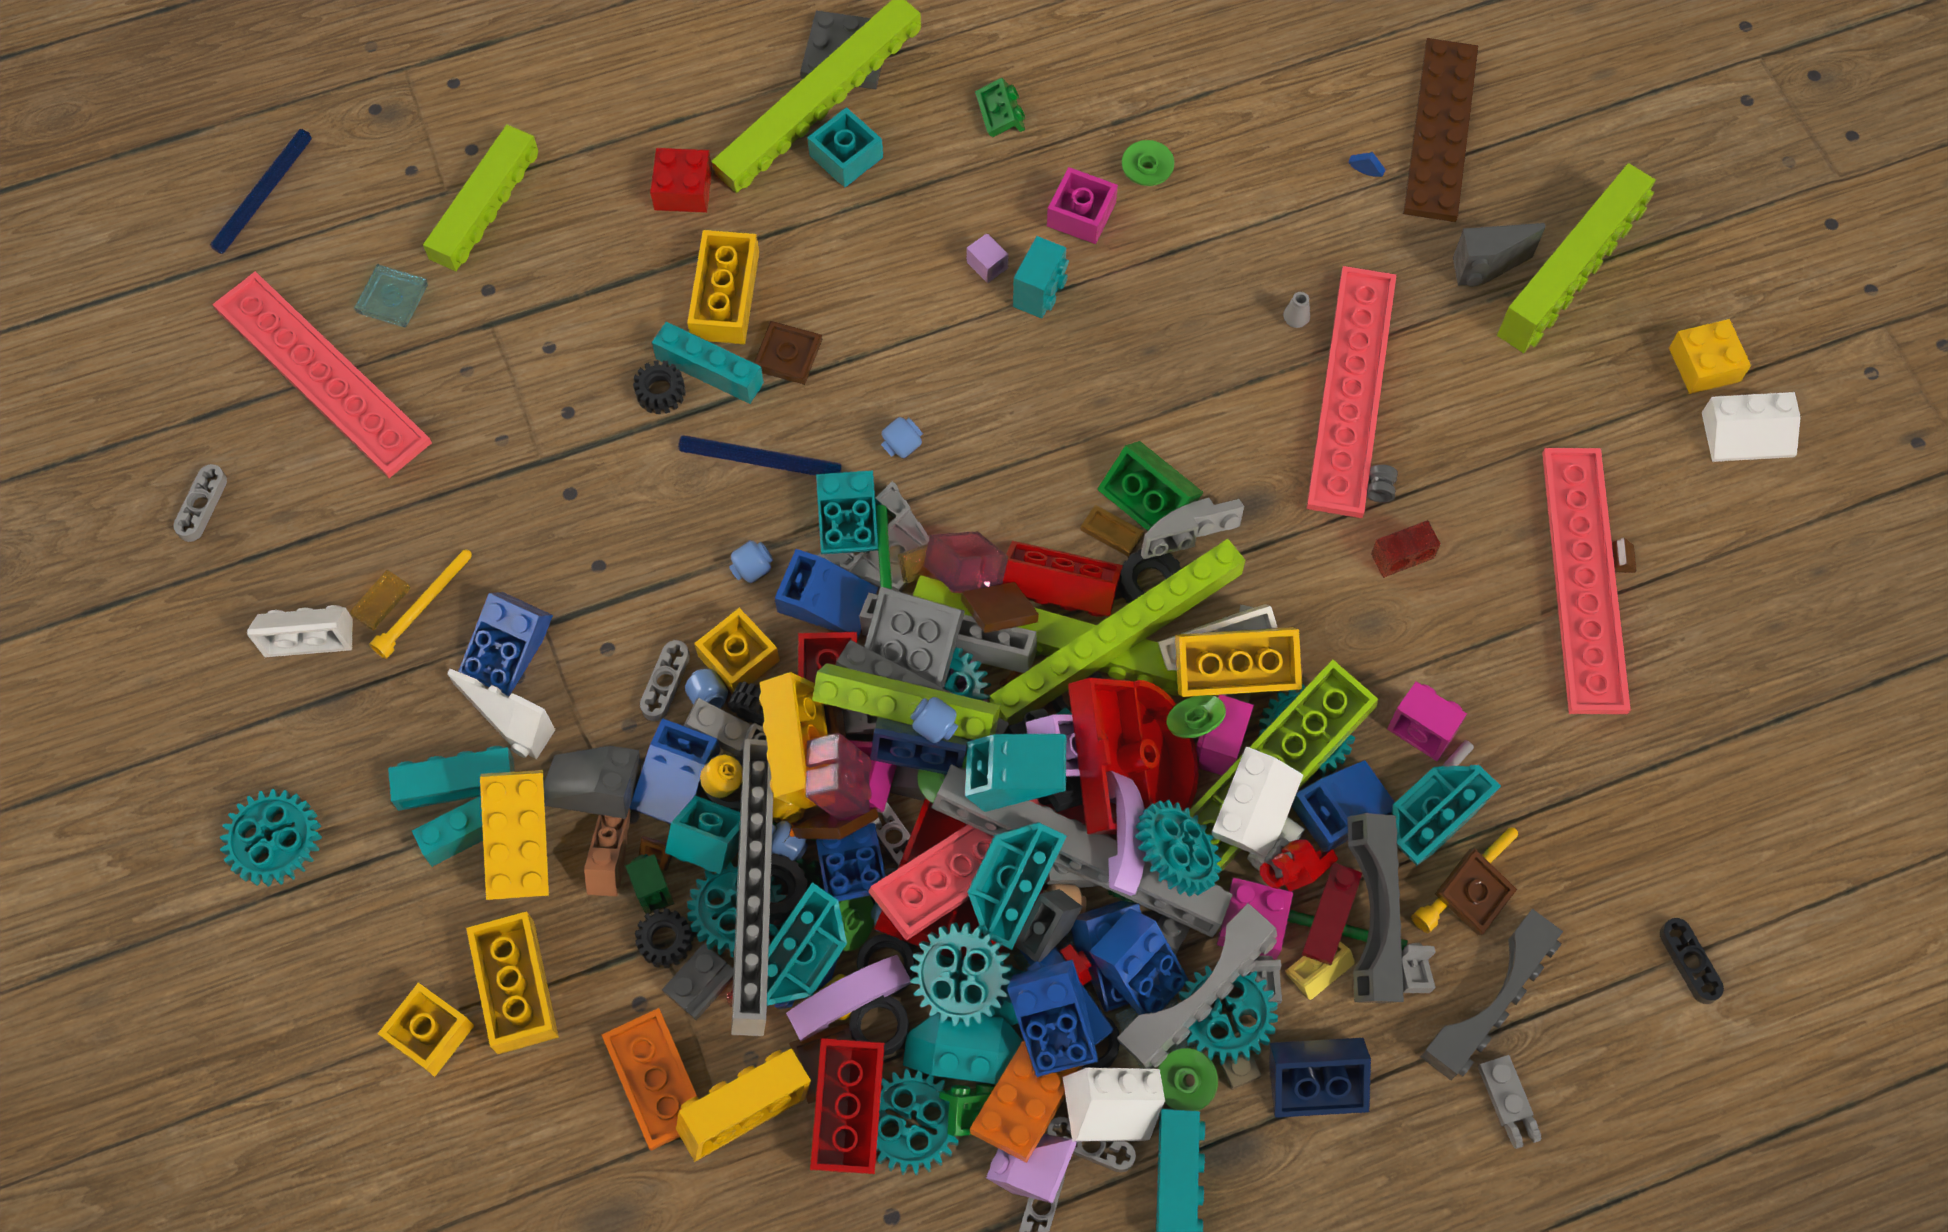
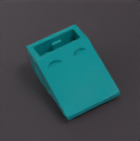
(847, 512)
(1014, 768)

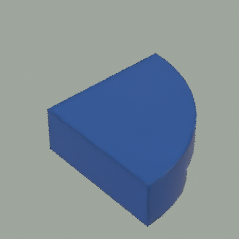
(1367, 164)

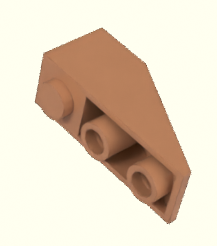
(607, 856)

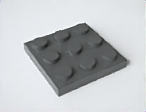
(829, 33)
(915, 633)

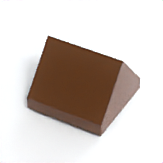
(1624, 556)
(652, 846)

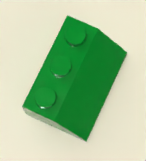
(1146, 485)

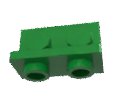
(1000, 107)
(965, 1106)

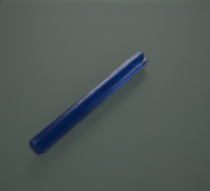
(260, 191)
(757, 456)

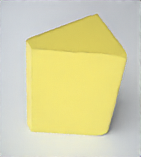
(1315, 976)

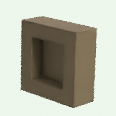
(1240, 1073)

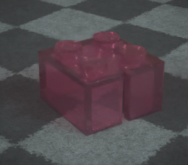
(965, 561)
(844, 784)

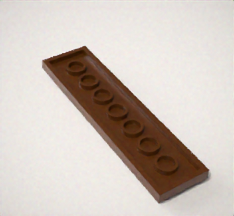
(1441, 130)

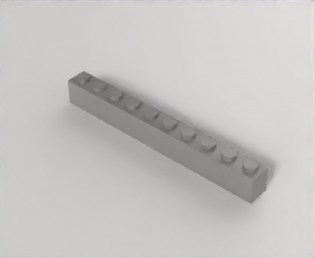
(1085, 854)
(753, 893)

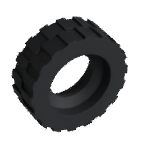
(1136, 564)
(796, 883)

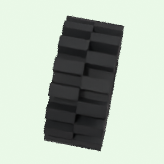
(654, 374)
(746, 703)
(651, 925)

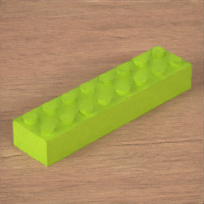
(1577, 258)
(1299, 737)

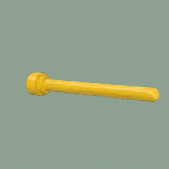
(384, 643)
(1427, 917)

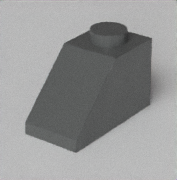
(1047, 924)

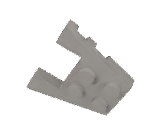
(904, 535)

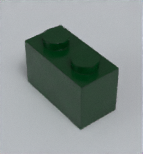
(649, 883)

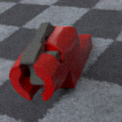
(1295, 864)

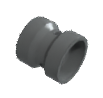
(1382, 482)

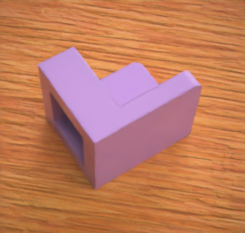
(987, 258)

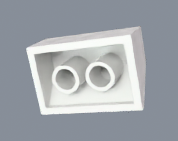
(1752, 426)
(302, 631)
(1257, 803)
(1113, 1103)

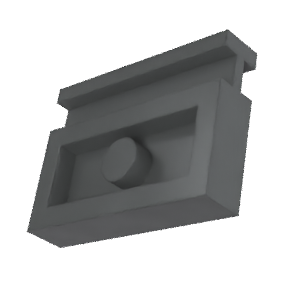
(699, 982)

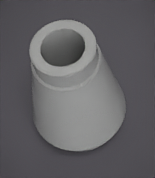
(1298, 310)

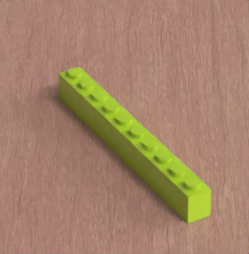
(816, 94)
(1056, 631)
(1119, 632)

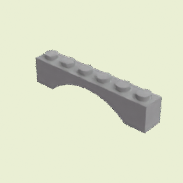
(1156, 1032)

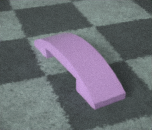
(1128, 865)
(847, 995)

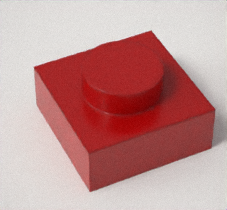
(1080, 962)

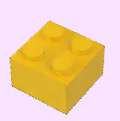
(1709, 356)
(737, 650)
(426, 1029)

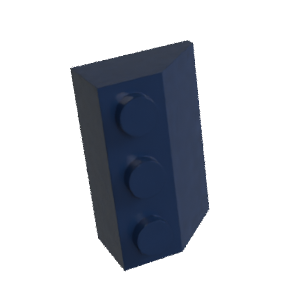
(903, 746)
(1320, 1077)

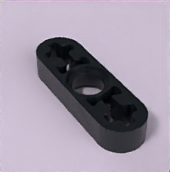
(1711, 976)

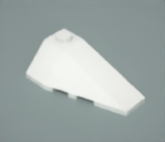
(1251, 619)
(515, 718)

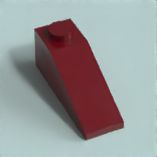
(1332, 914)

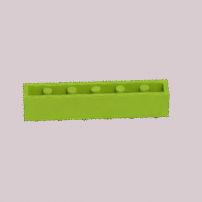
(481, 198)
(899, 699)

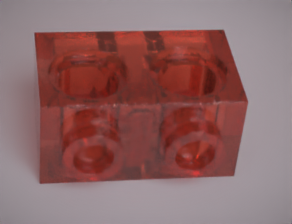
(1405, 548)

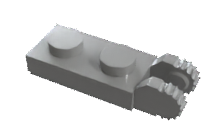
(1509, 1099)

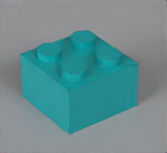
(845, 147)
(1040, 277)
(705, 835)

